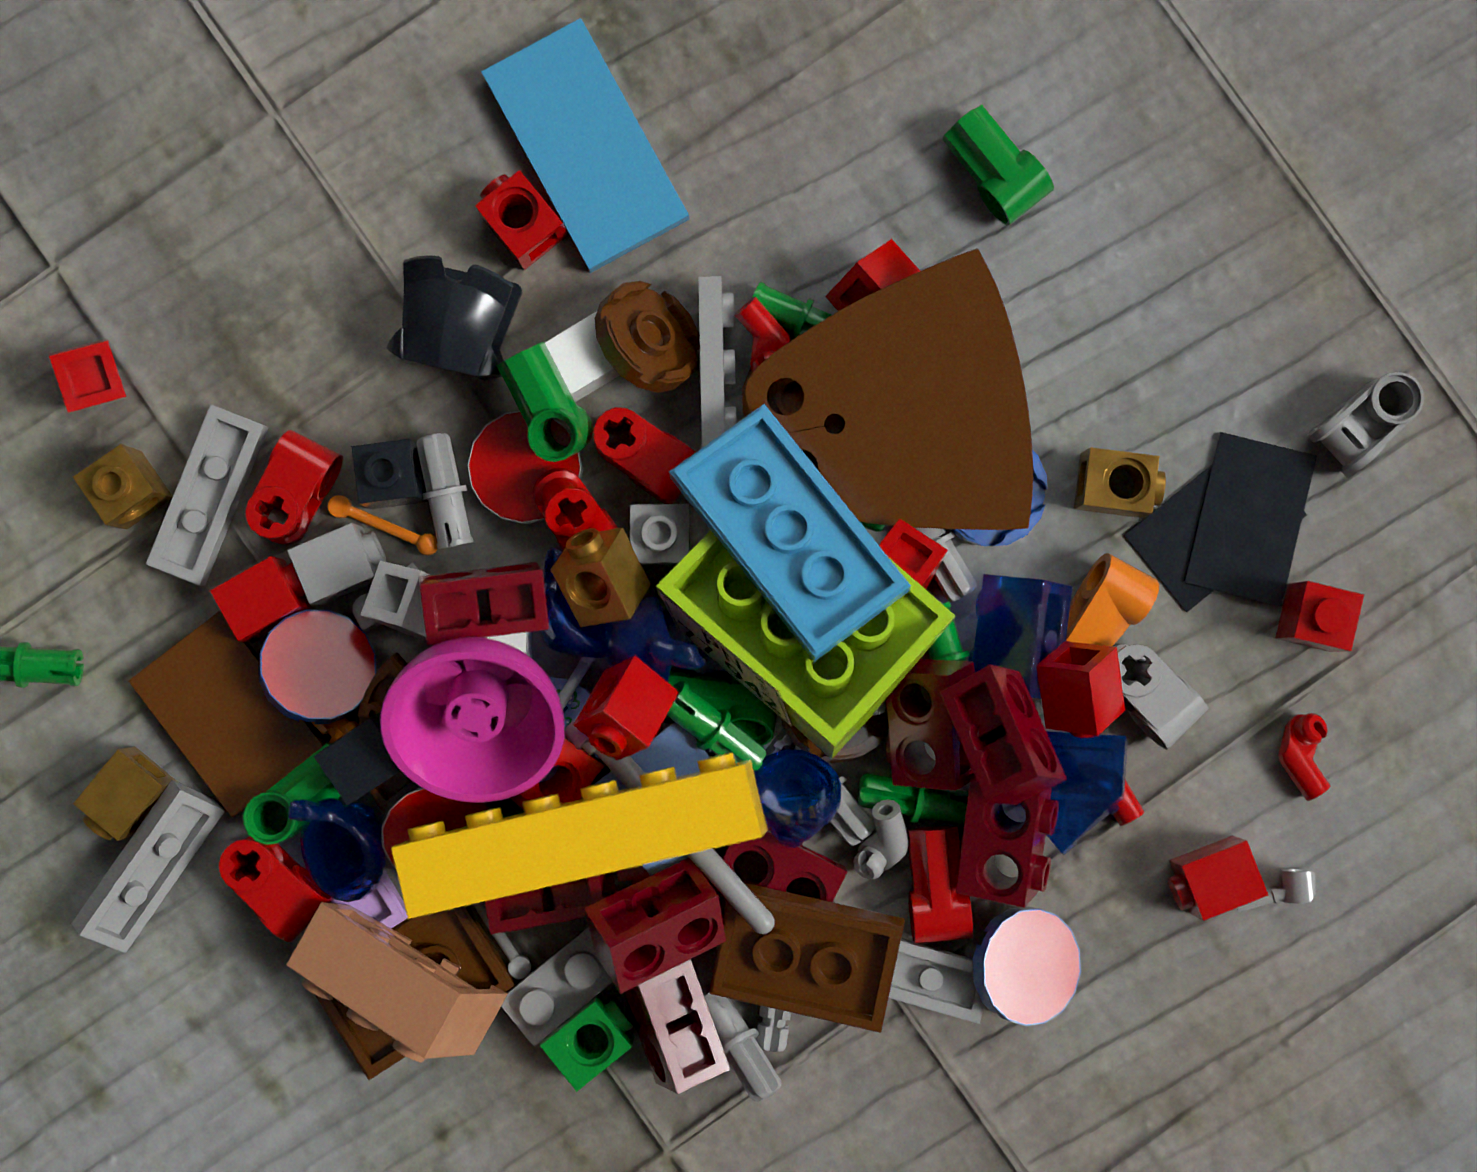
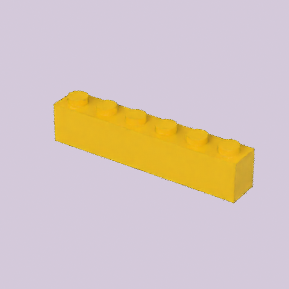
(579, 838)

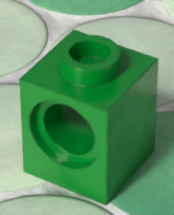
(579, 1063)

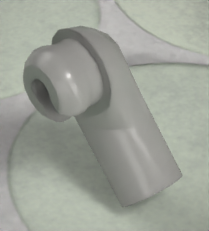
(885, 844)

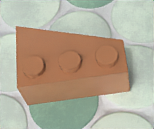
(393, 985)

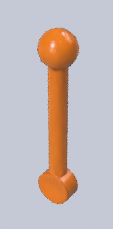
(342, 507)

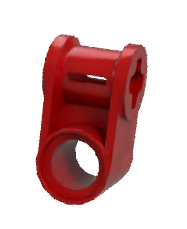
(648, 458)
(295, 481)
(578, 514)
(277, 892)

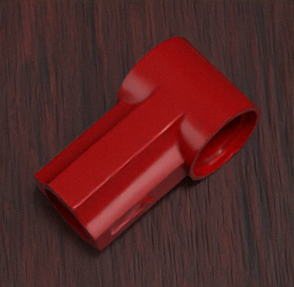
(934, 906)

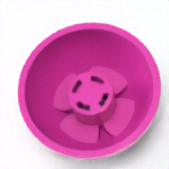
(473, 720)

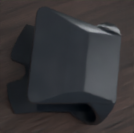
(454, 317)

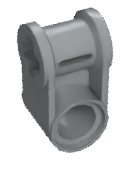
(1361, 428)
(1158, 698)

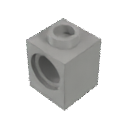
(660, 533)
(337, 563)

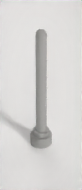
(707, 861)

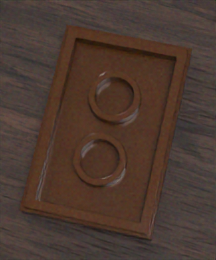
(219, 716)
(438, 935)
(814, 961)

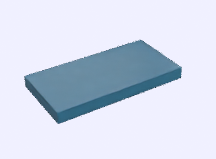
(585, 145)
(789, 532)

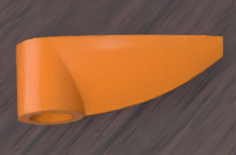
(1110, 602)

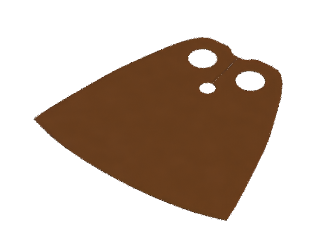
(925, 402)

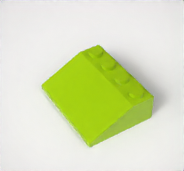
(823, 697)

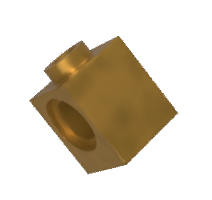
(1093, 486)
(123, 487)
(600, 576)
(122, 794)

